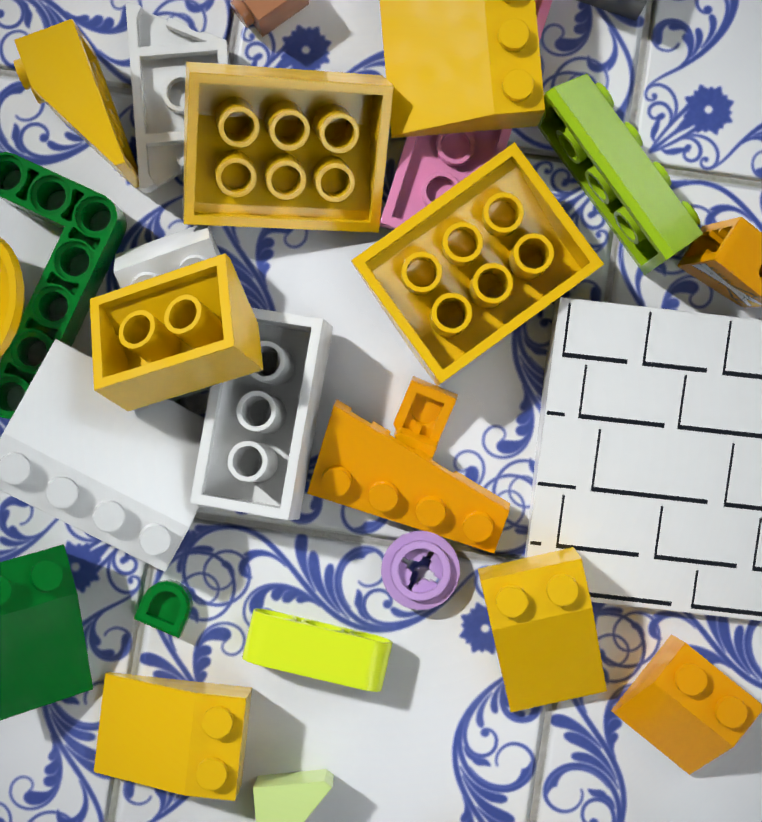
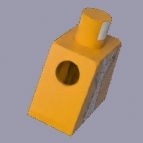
(728, 260)

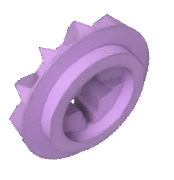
(424, 593)

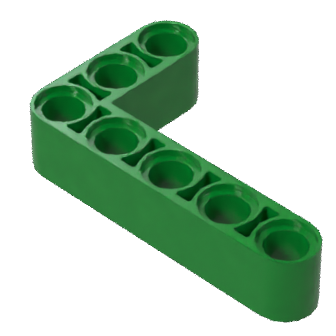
(56, 280)

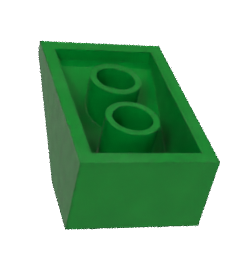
(40, 633)

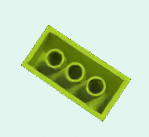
(617, 173)

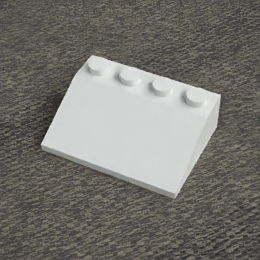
(99, 465)

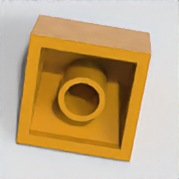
(687, 706)

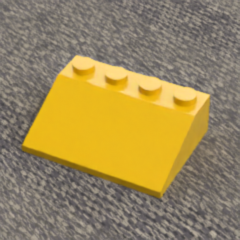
(462, 65)
(284, 147)
(476, 263)

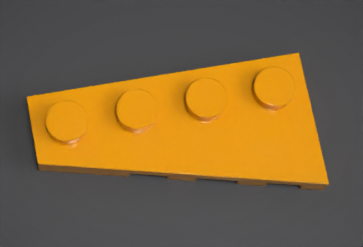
(387, 478)

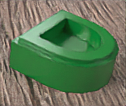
(166, 607)

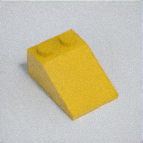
(69, 79)
(543, 629)
(174, 734)

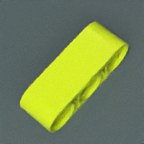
(317, 650)

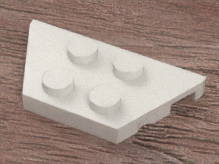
(158, 89)

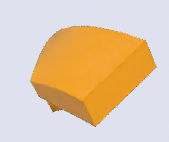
(423, 415)

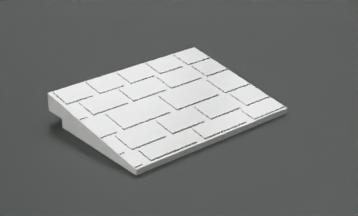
(653, 456)

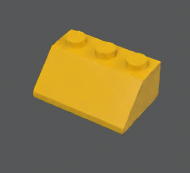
(173, 334)

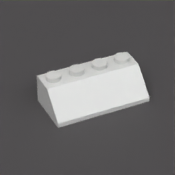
(265, 422)

